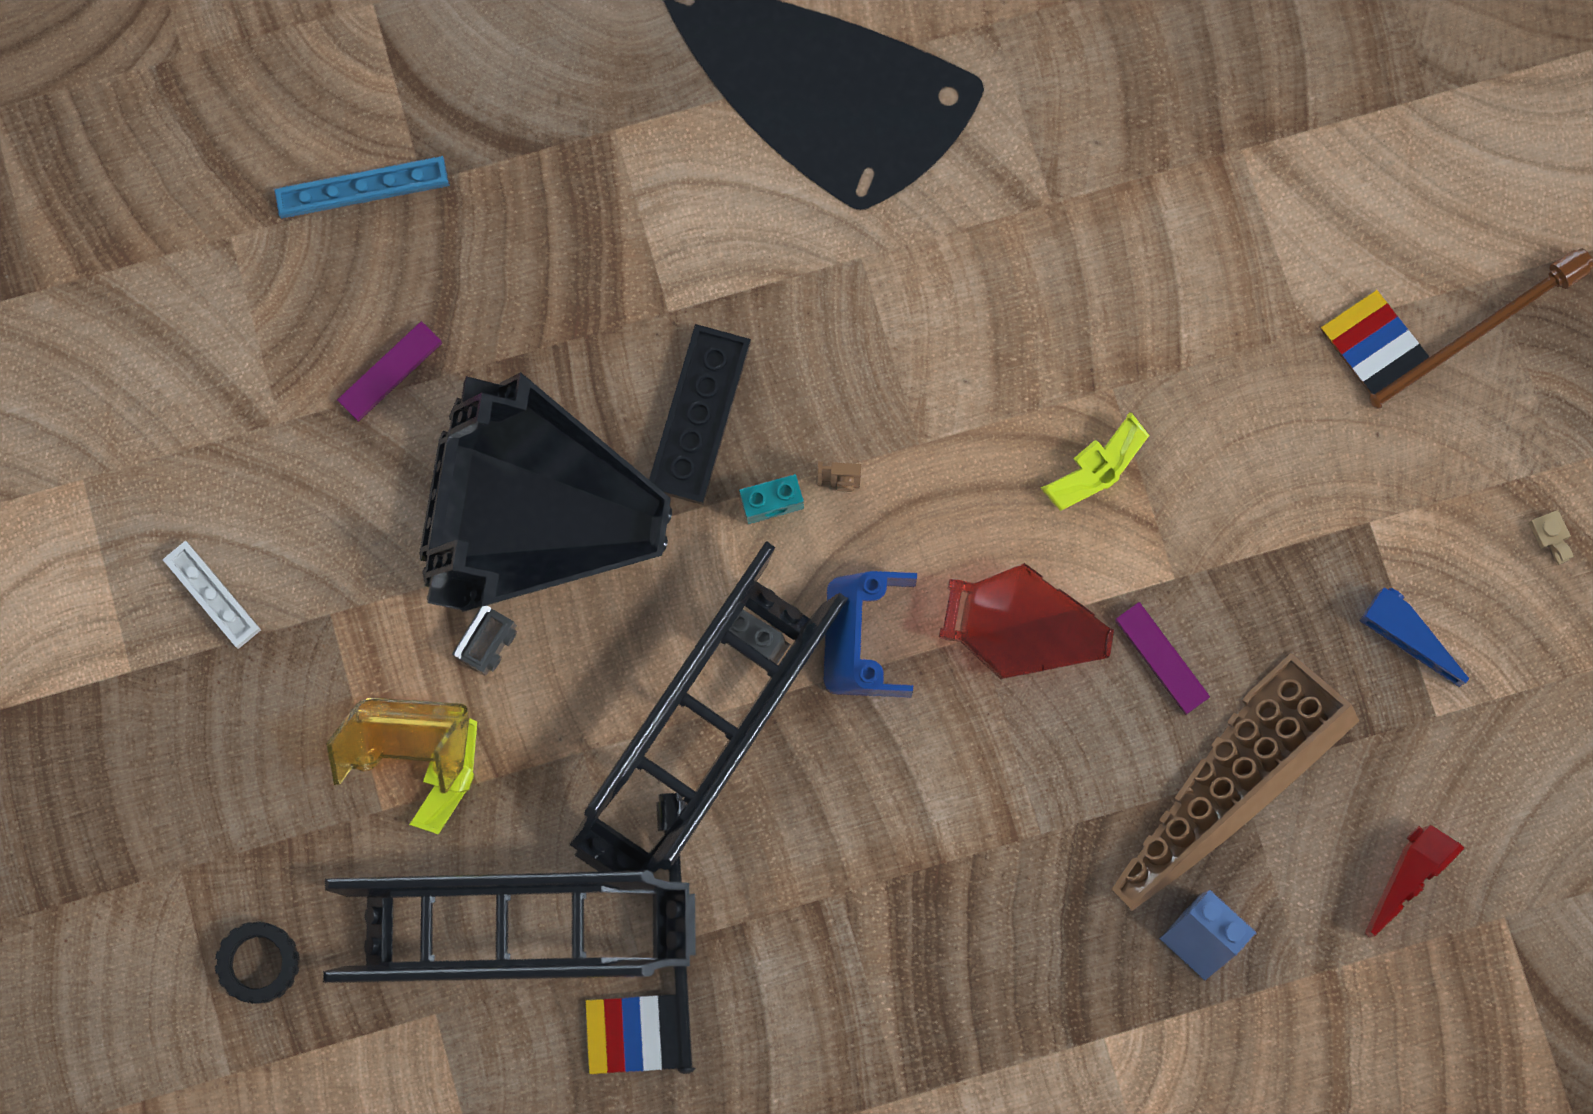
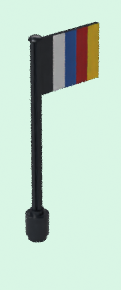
(648, 1029)

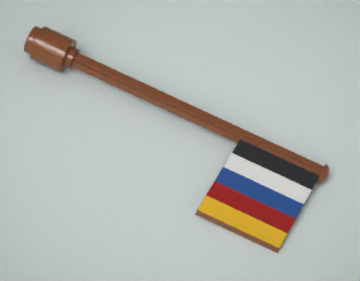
(1390, 357)

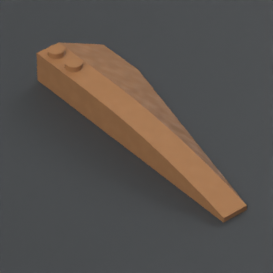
(1263, 750)

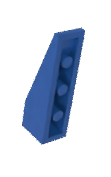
(1403, 627)

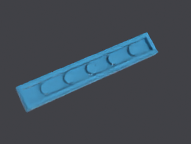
(361, 187)

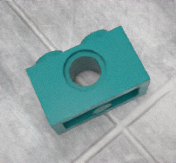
(771, 499)

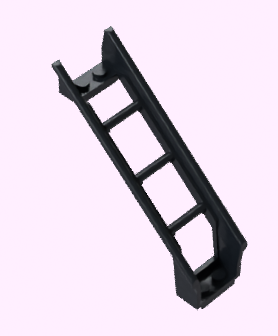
(611, 851)
(672, 926)

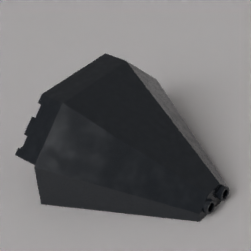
(529, 500)

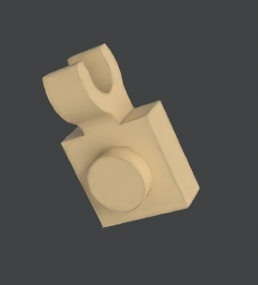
(1551, 532)

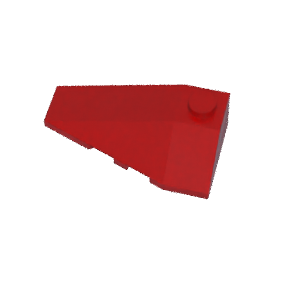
(1421, 859)

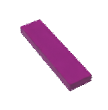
(389, 371)
(1162, 658)

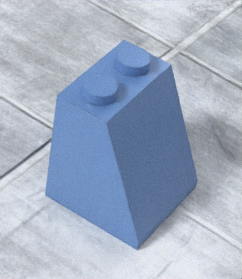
(1207, 934)

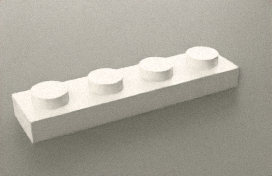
(211, 594)

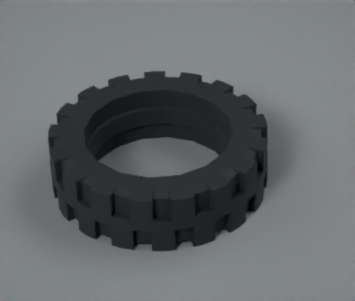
(226, 956)

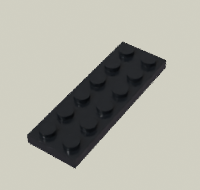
(699, 413)

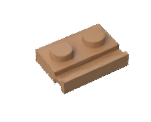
(841, 475)

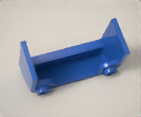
(842, 663)

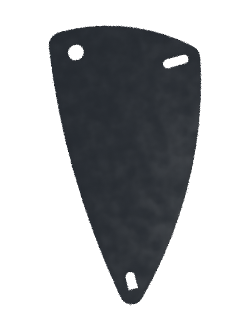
(830, 92)

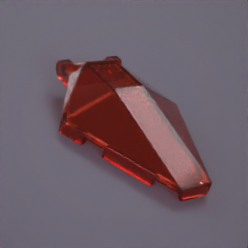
(1024, 624)

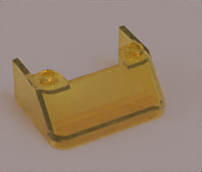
(401, 731)

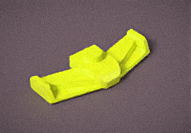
(1098, 465)
(439, 806)

